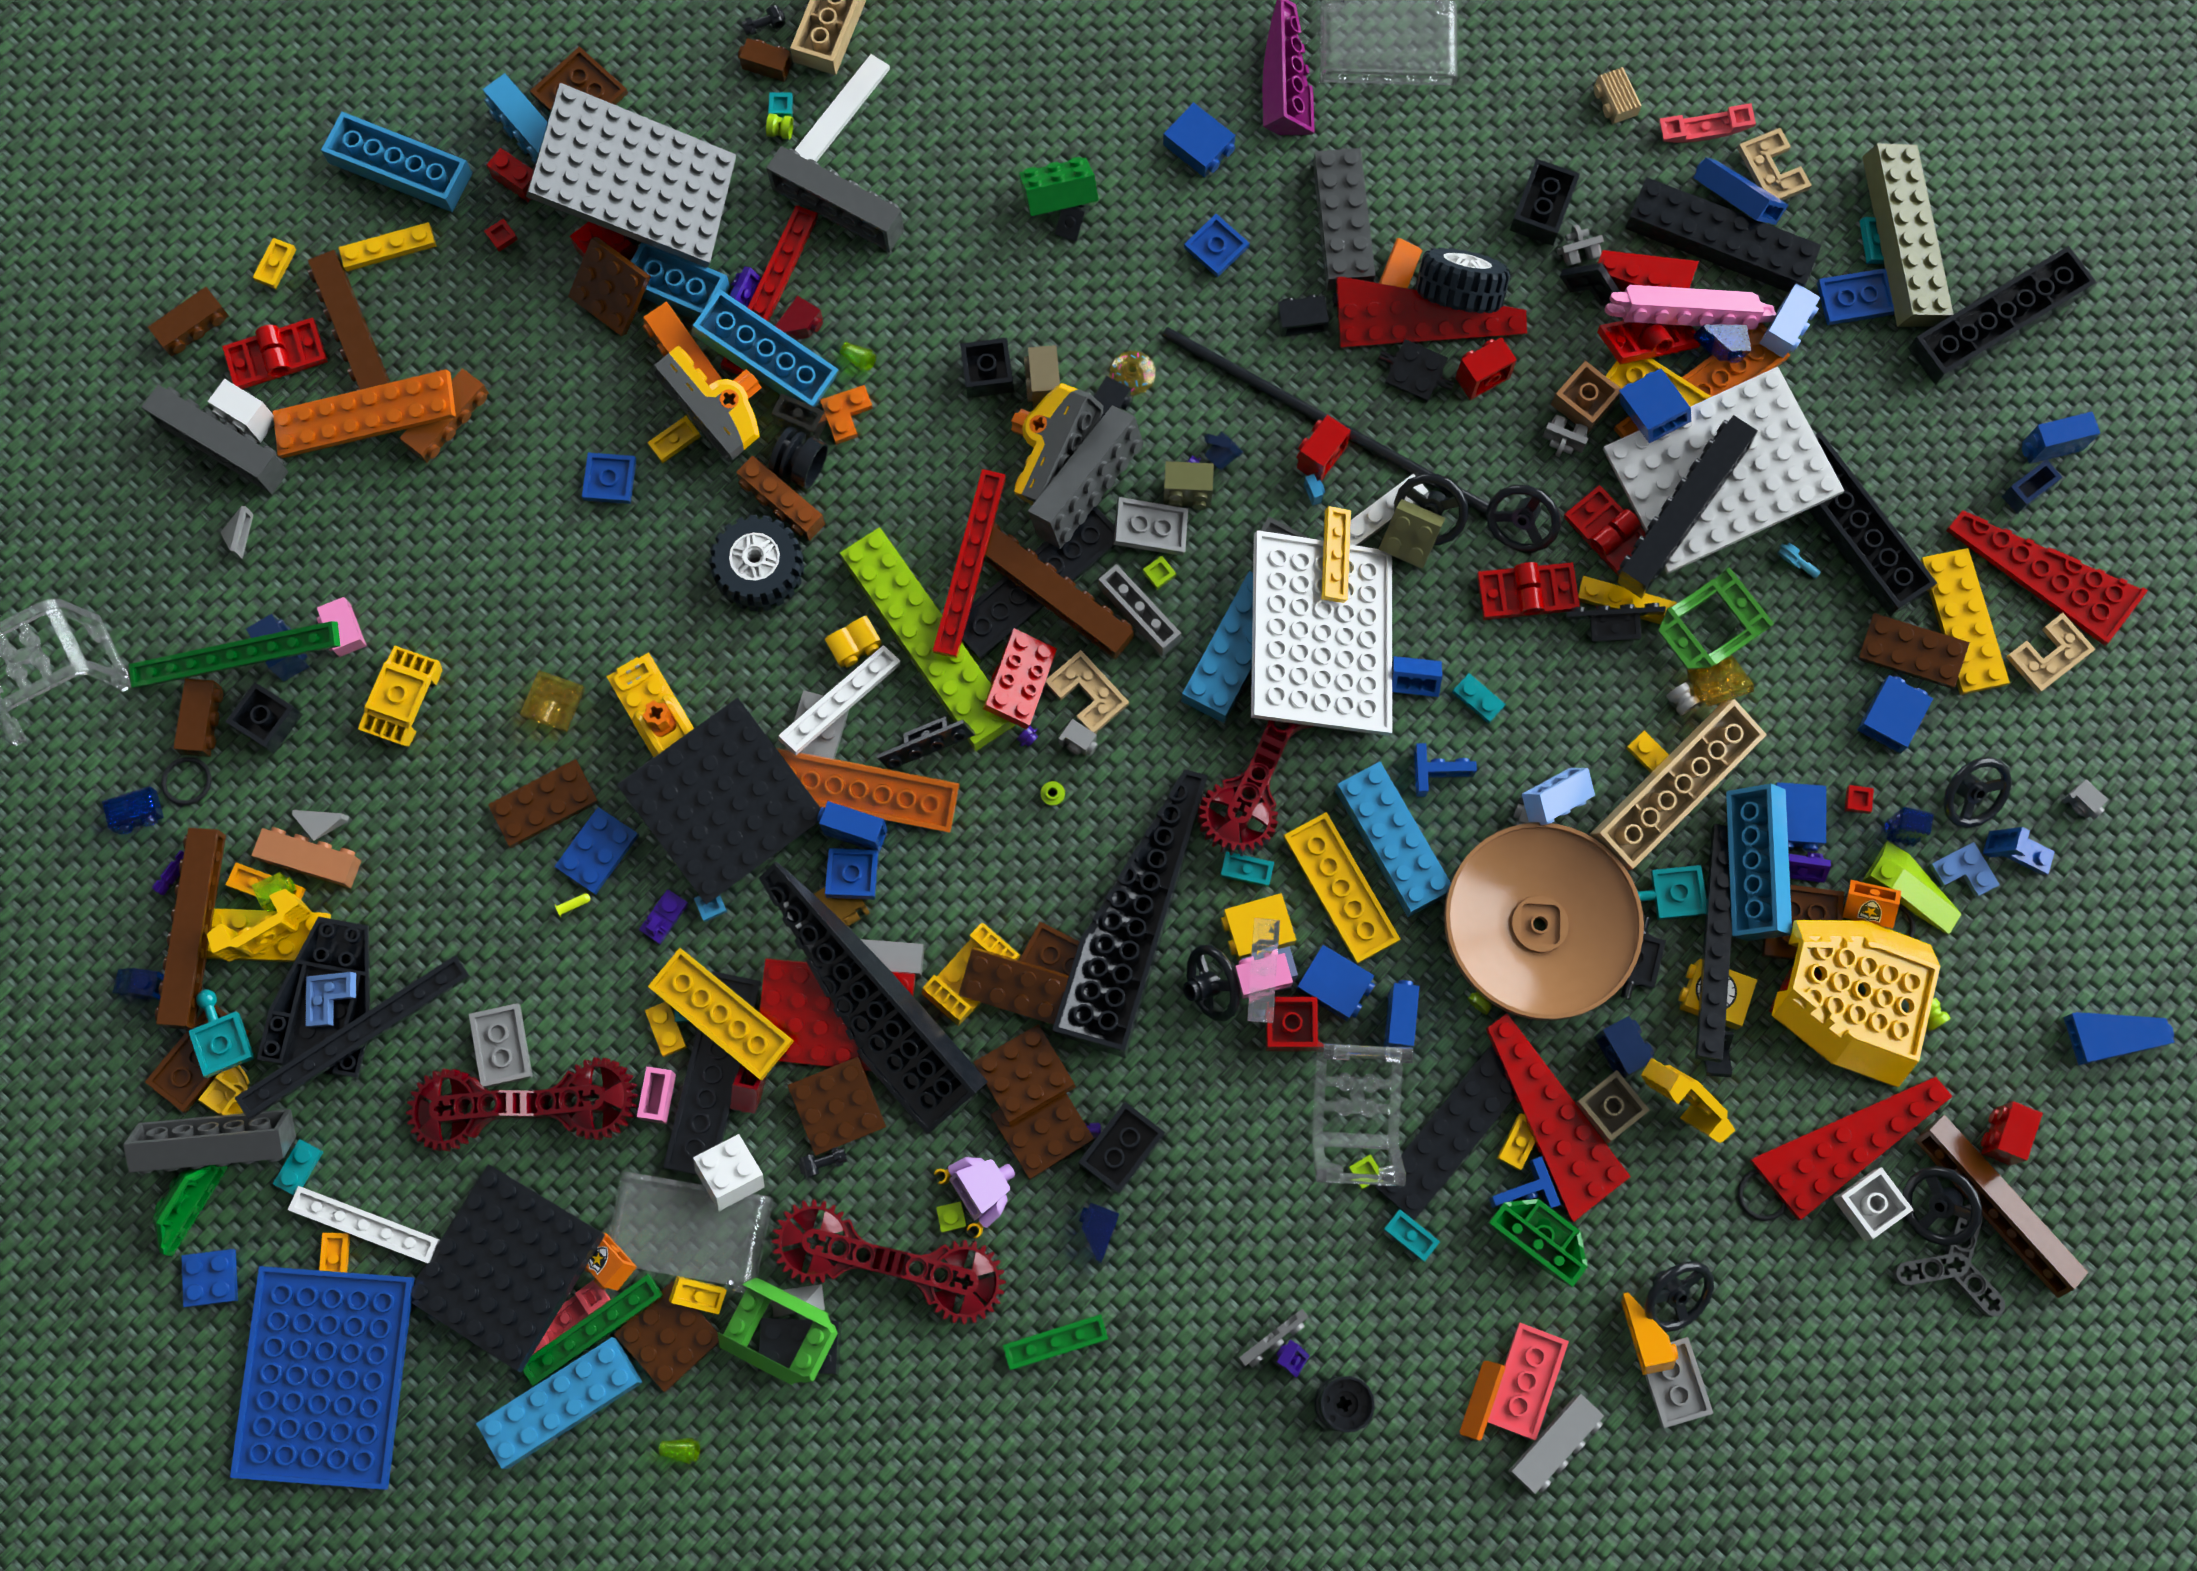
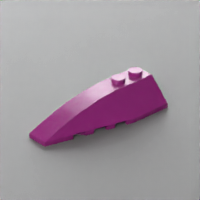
(1285, 89)

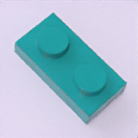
(1871, 241)
(1478, 698)
(1247, 869)
(298, 1167)
(1411, 1235)

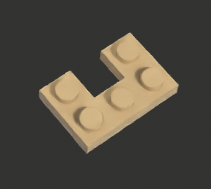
(1758, 158)
(2070, 651)
(1105, 696)

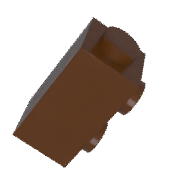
(765, 59)

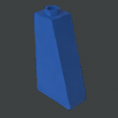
(1740, 191)
(2110, 1036)

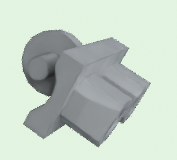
(1570, 251)
(1564, 439)

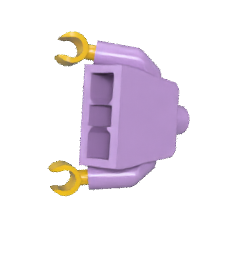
(980, 1188)

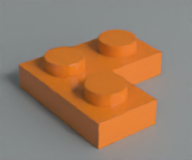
(840, 409)

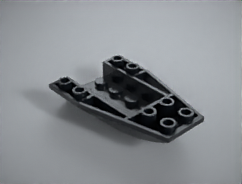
(329, 949)

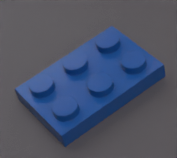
(1856, 296)
(596, 850)

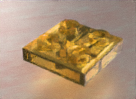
(1720, 682)
(552, 701)

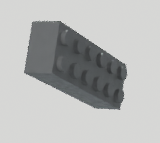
(835, 198)
(1343, 216)
(215, 439)
(1086, 477)
(209, 1141)

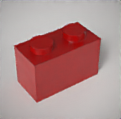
(510, 173)

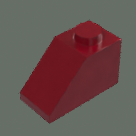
(800, 319)
(746, 1091)

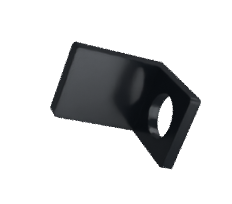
(1071, 221)
(1723, 1068)

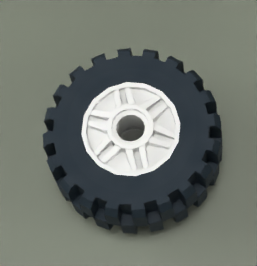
(1462, 280)
(756, 562)

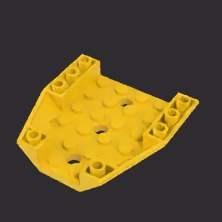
(1831, 1016)

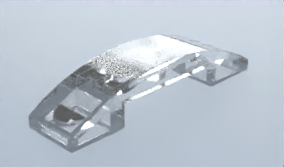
(1263, 970)

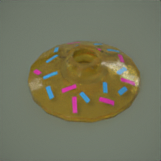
(1138, 381)

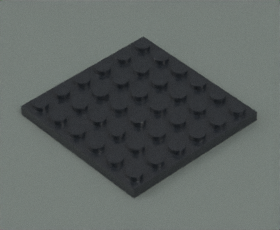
(721, 800)
(505, 1267)

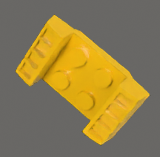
(399, 695)
(271, 930)
(945, 988)
(1704, 1110)

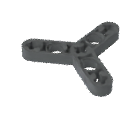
(1961, 1277)

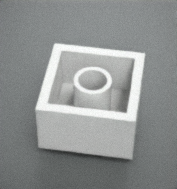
(241, 410)
(728, 1172)
(1873, 1204)

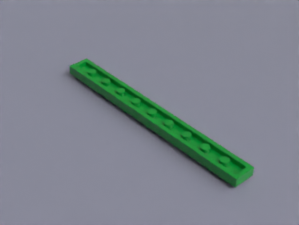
(235, 654)

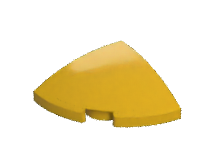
(223, 1090)

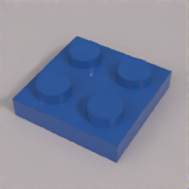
(1216, 245)
(609, 478)
(851, 873)
(209, 1278)

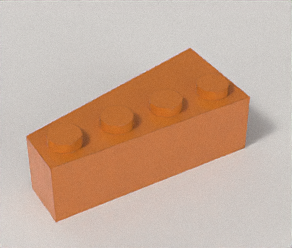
(669, 332)

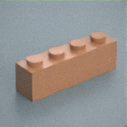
(306, 858)

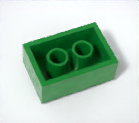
(1058, 186)

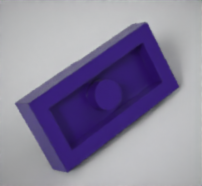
(745, 285)
(1809, 867)
(663, 916)
(1292, 1358)

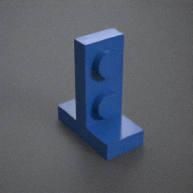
(1438, 768)
(2018, 847)
(1529, 1191)

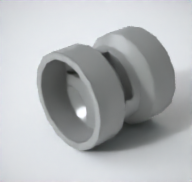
(1682, 697)

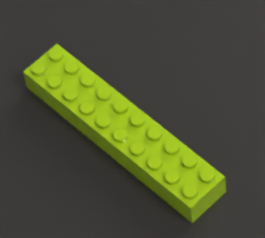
(915, 624)

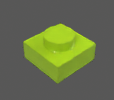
(1159, 572)
(1365, 1166)
(951, 1217)

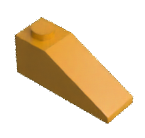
(1649, 1339)

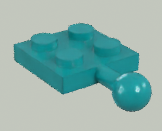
(1677, 892)
(221, 1041)

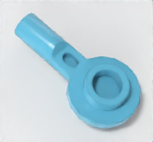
(1790, 554)

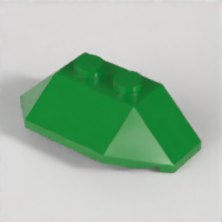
(183, 1205)
(1542, 1238)

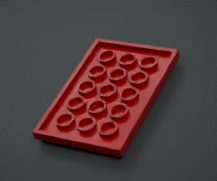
(803, 1012)

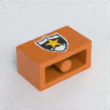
(1872, 903)
(610, 1265)

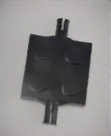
(1416, 370)
(1647, 965)

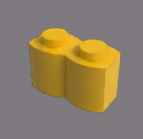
(853, 642)

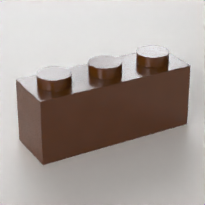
(188, 321)
(198, 717)

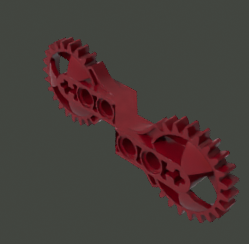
(1230, 829)
(522, 1104)
(888, 1262)

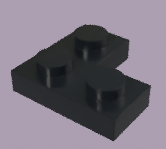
(1591, 278)

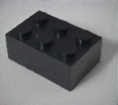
(1544, 202)
(1121, 1148)
(783, 1338)

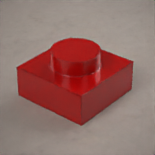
(501, 235)
(1859, 799)

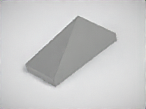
(237, 531)
(319, 823)
(809, 1294)

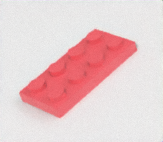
(1527, 1381)

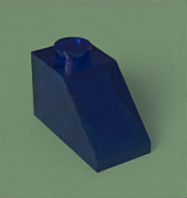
(1725, 341)
(138, 983)
(1098, 1228)

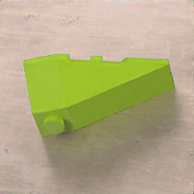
(1919, 894)

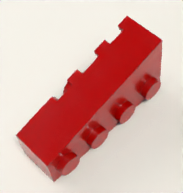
(1647, 270)

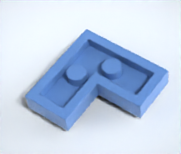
(1969, 864)
(321, 993)

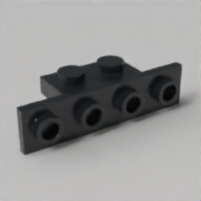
(1615, 624)
(926, 740)

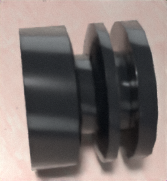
(798, 457)
(1357, 1411)

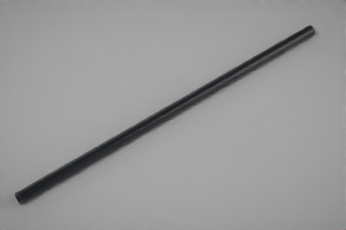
(1310, 411)

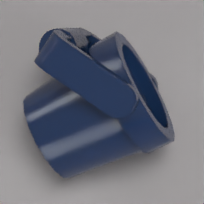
(1222, 450)

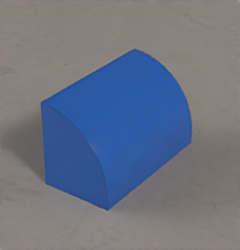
(1416, 676)

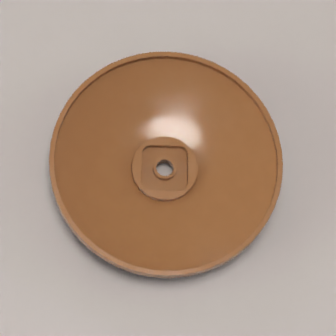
(1579, 894)

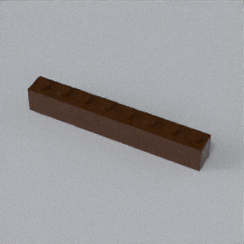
(348, 320)
(1057, 593)
(191, 924)
(2004, 1208)

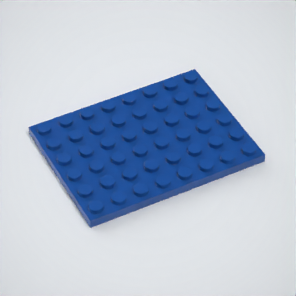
(322, 1378)

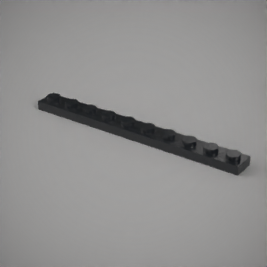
(1715, 952)
(352, 1037)

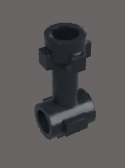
(774, 16)
(809, 1165)

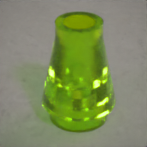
(860, 356)
(682, 1450)

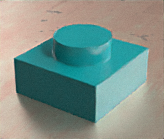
(781, 104)

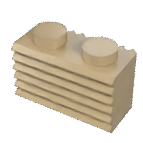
(1617, 96)

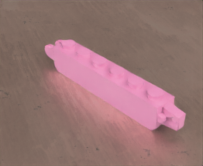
(1689, 306)

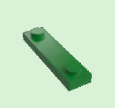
(1055, 1342)

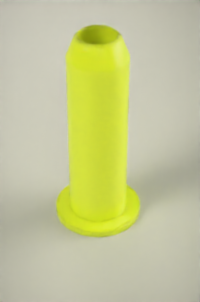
(572, 904)

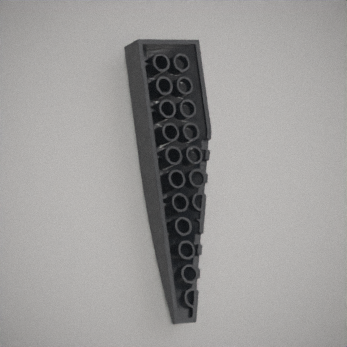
(1126, 932)
(880, 1014)

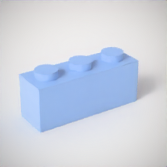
(1790, 321)
(1558, 795)

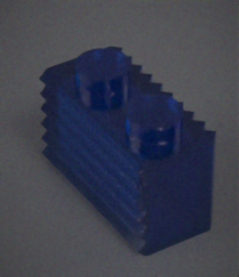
(133, 810)
(1909, 826)

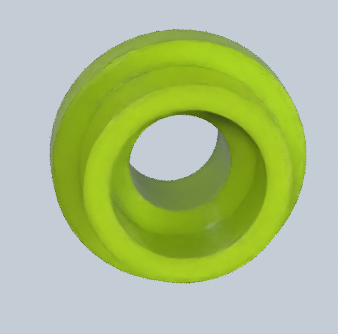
(1056, 800)

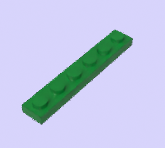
(592, 1329)

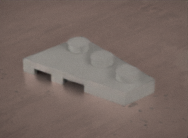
(1274, 1339)

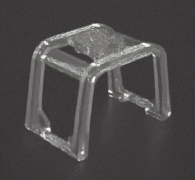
(56, 611)
(1332, 1173)

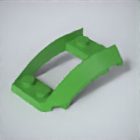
(1738, 601)
(747, 1317)

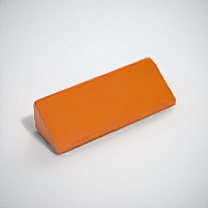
(1401, 264)
(1482, 1400)

